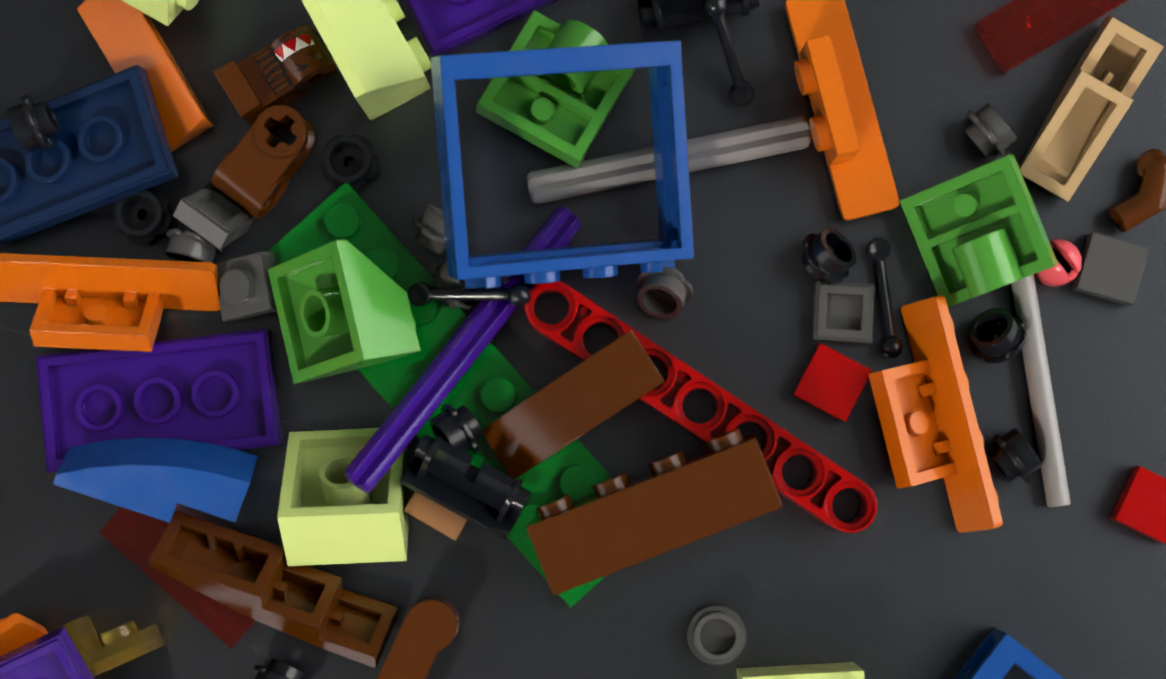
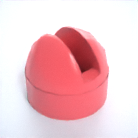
(1057, 275)

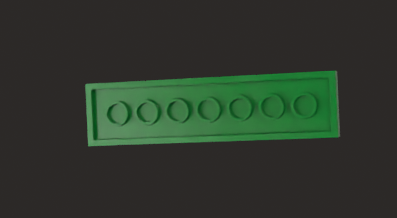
(486, 389)

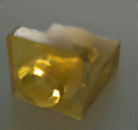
(119, 647)

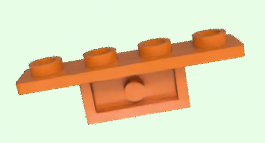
(842, 107)
(104, 299)
(932, 418)

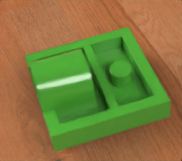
(557, 109)
(979, 231)

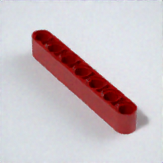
(728, 413)

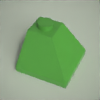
(340, 312)

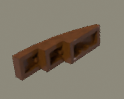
(259, 583)

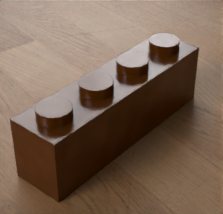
(654, 512)

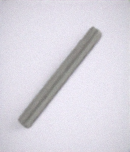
(639, 164)

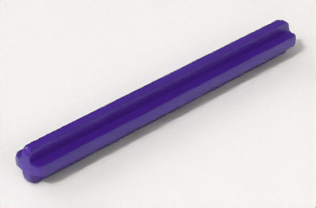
(449, 365)

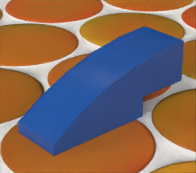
(158, 474)

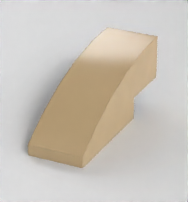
(1089, 107)

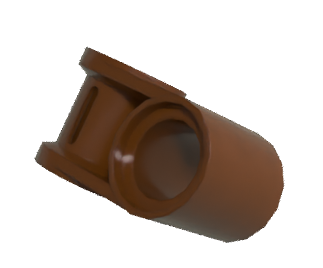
(261, 165)

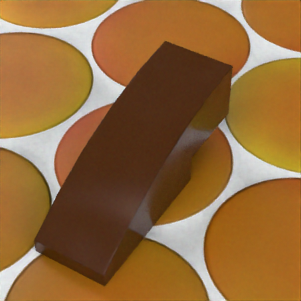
(573, 405)

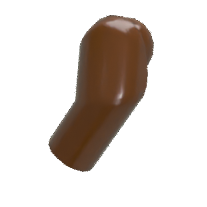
(1151, 195)

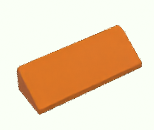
(131, 39)

